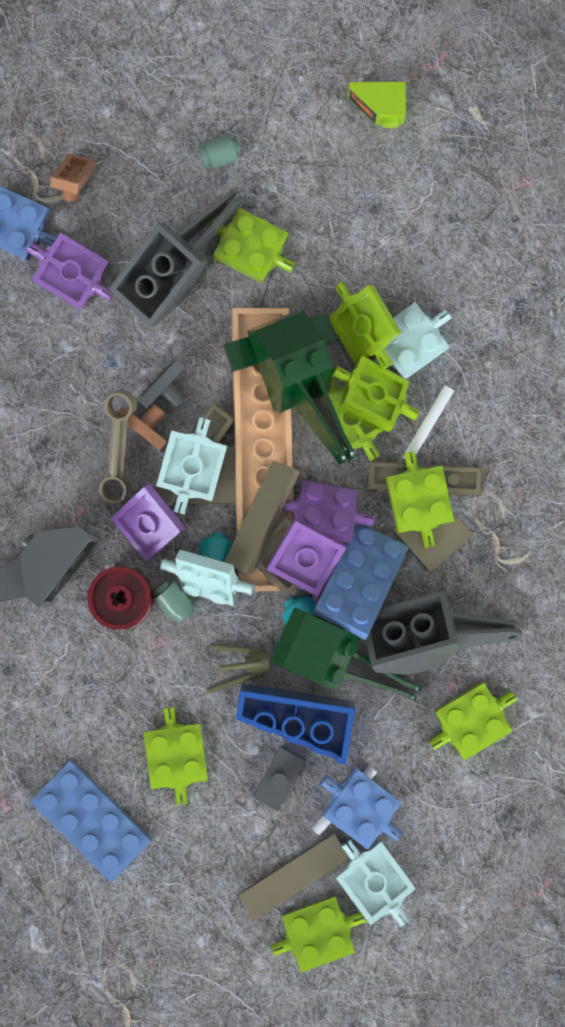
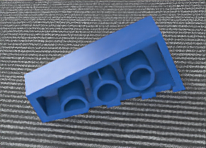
(300, 718)

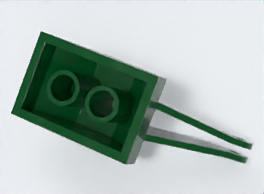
(298, 370)
(323, 653)

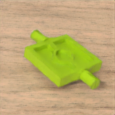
(252, 246)
(364, 324)
(375, 393)
(358, 430)
(419, 499)
(473, 720)
(175, 755)
(318, 933)

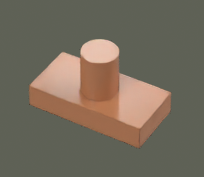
(72, 176)
(147, 424)

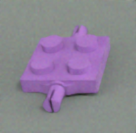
(70, 271)
(328, 509)

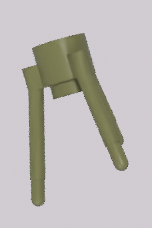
(256, 663)

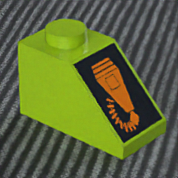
(380, 101)

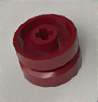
(105, 604)

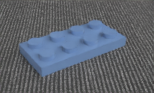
(361, 581)
(91, 821)

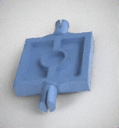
(21, 223)
(361, 808)

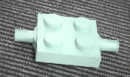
(418, 342)
(191, 466)
(207, 578)
(375, 882)

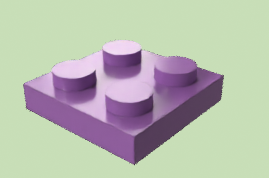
(148, 522)
(306, 557)

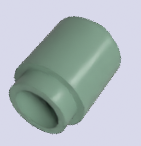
(219, 151)
(172, 600)

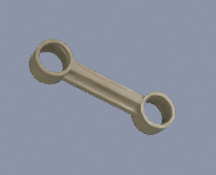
(117, 446)

